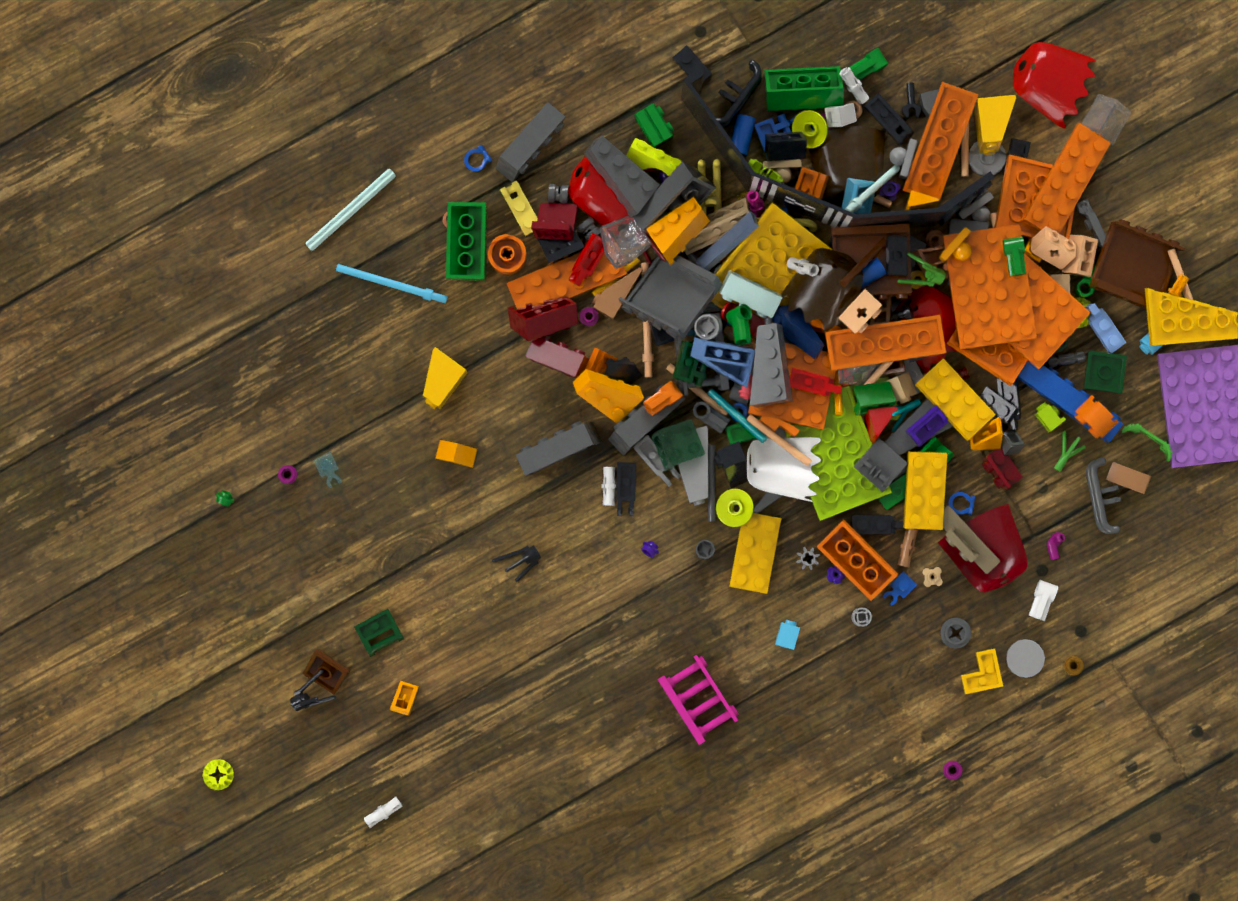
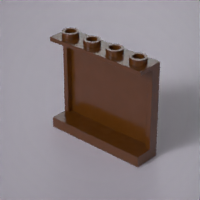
(859, 240)
(1133, 262)

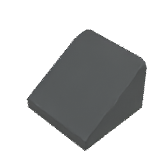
(1011, 443)

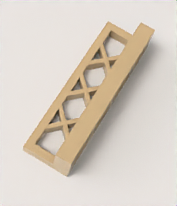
(718, 225)

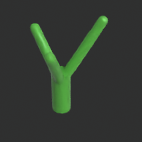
(1066, 455)

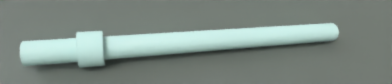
(856, 203)

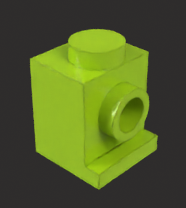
(1049, 416)

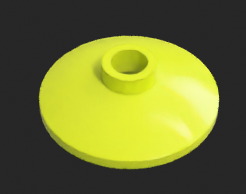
(803, 123)
(726, 504)

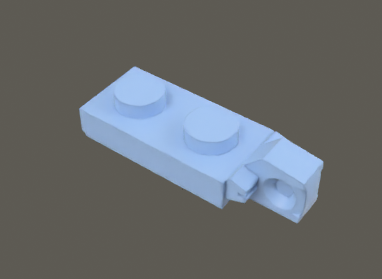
(1104, 328)

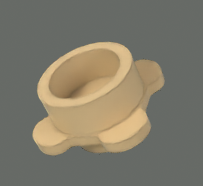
(927, 576)

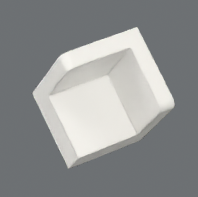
(840, 115)

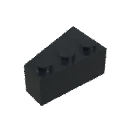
(733, 464)

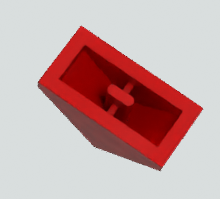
(877, 420)

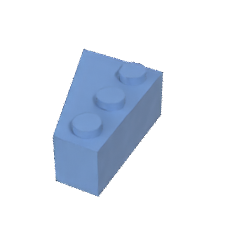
(725, 358)

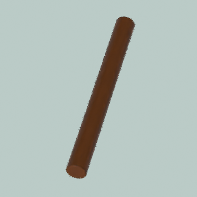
(863, 262)

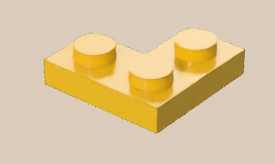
(988, 675)

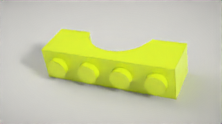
(650, 157)

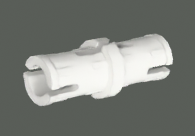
(854, 85)
(810, 269)
(609, 486)
(383, 812)

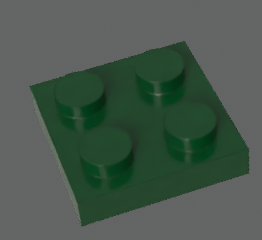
(1105, 372)

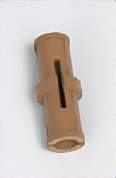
(907, 547)

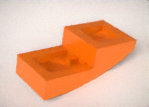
(774, 423)

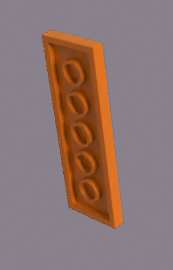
(940, 140)
(1067, 179)
(553, 282)
(885, 343)

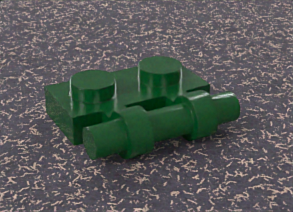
(686, 366)

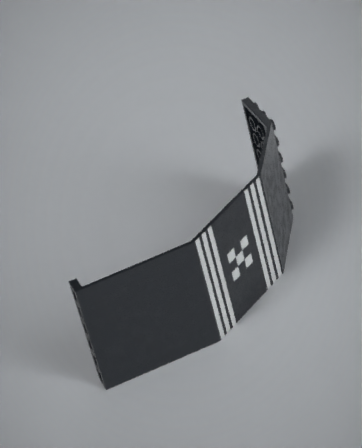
(805, 203)

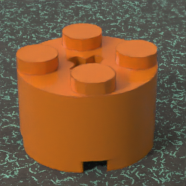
(502, 264)
(1096, 417)

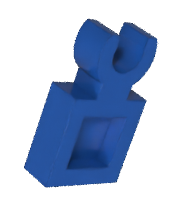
(901, 586)

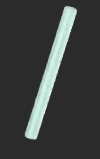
(350, 209)

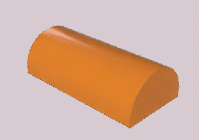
(857, 560)

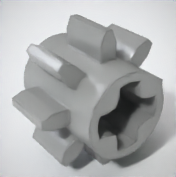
(809, 554)

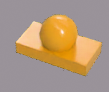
(960, 249)

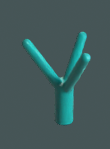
(904, 409)

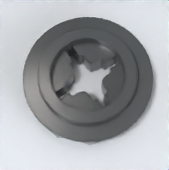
(956, 623)

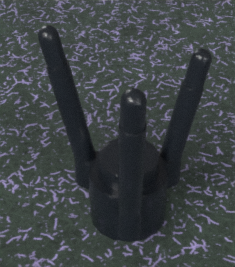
(529, 555)
(302, 700)

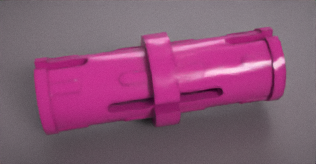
(755, 203)

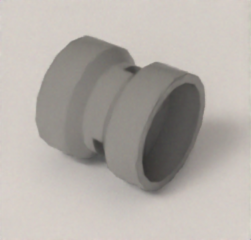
(861, 617)

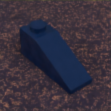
(798, 331)

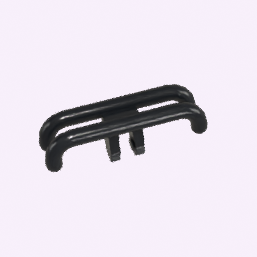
(744, 94)

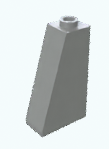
(695, 472)

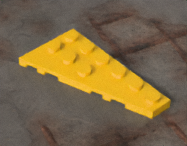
(1186, 320)

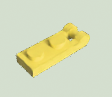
(520, 207)

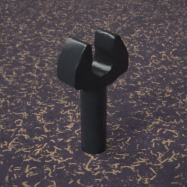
(911, 101)

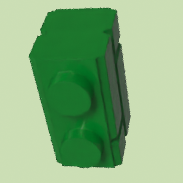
(654, 126)

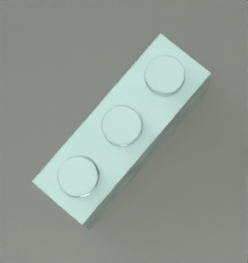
(750, 293)

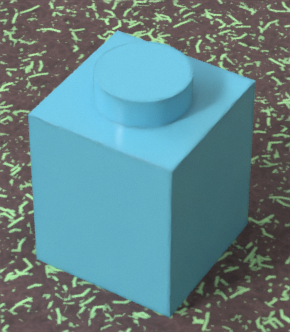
(787, 634)

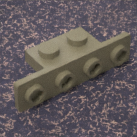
(969, 544)

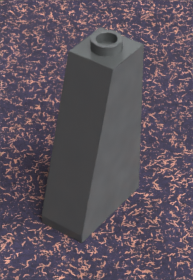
(900, 440)

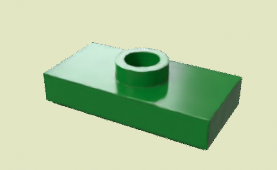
(738, 433)
(898, 493)

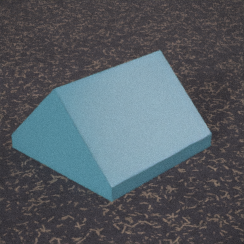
(854, 189)

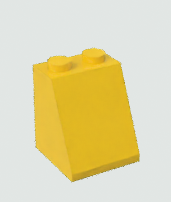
(991, 121)
(442, 379)

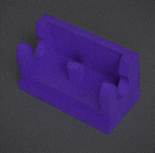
(927, 426)

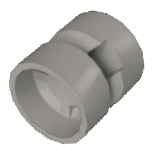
(708, 326)

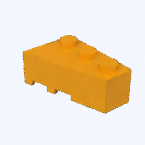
(678, 228)
(608, 395)

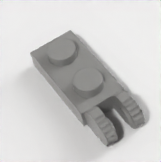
(648, 452)

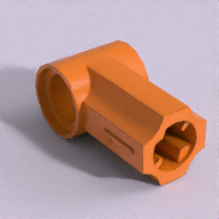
(665, 396)

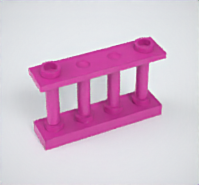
(679, 699)

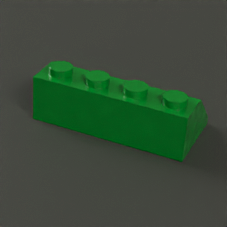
(803, 88)
(466, 241)

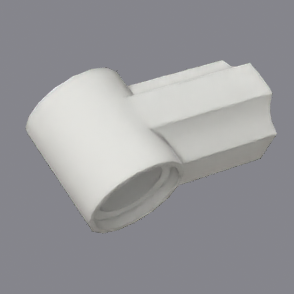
(1044, 595)

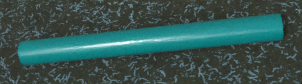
(736, 415)

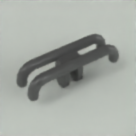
(1096, 497)

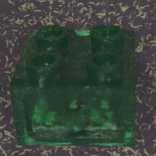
(677, 444)

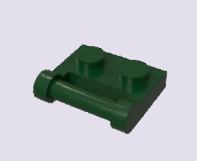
(376, 626)

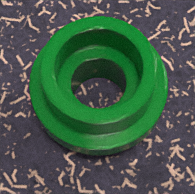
(224, 498)

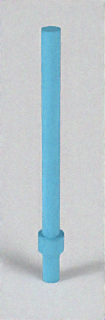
(427, 294)

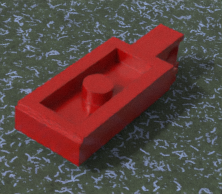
(587, 260)
(813, 382)

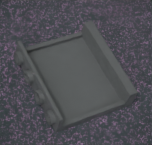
(672, 295)

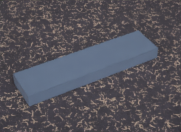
(728, 242)

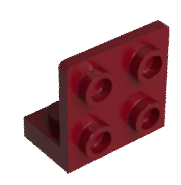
(555, 221)
(1001, 468)

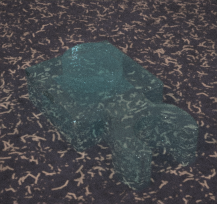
(327, 466)

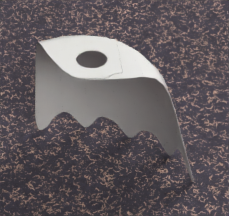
(779, 470)

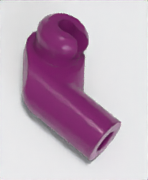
(1053, 543)

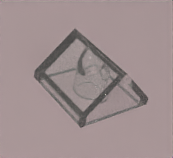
(1106, 117)

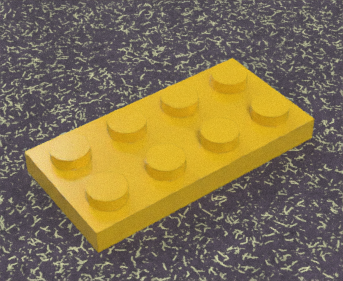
(955, 399)
(925, 490)
(755, 553)

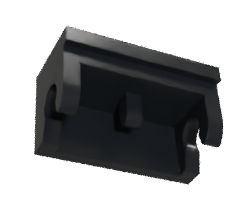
(785, 146)

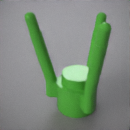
(932, 273)

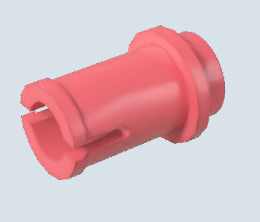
(745, 392)

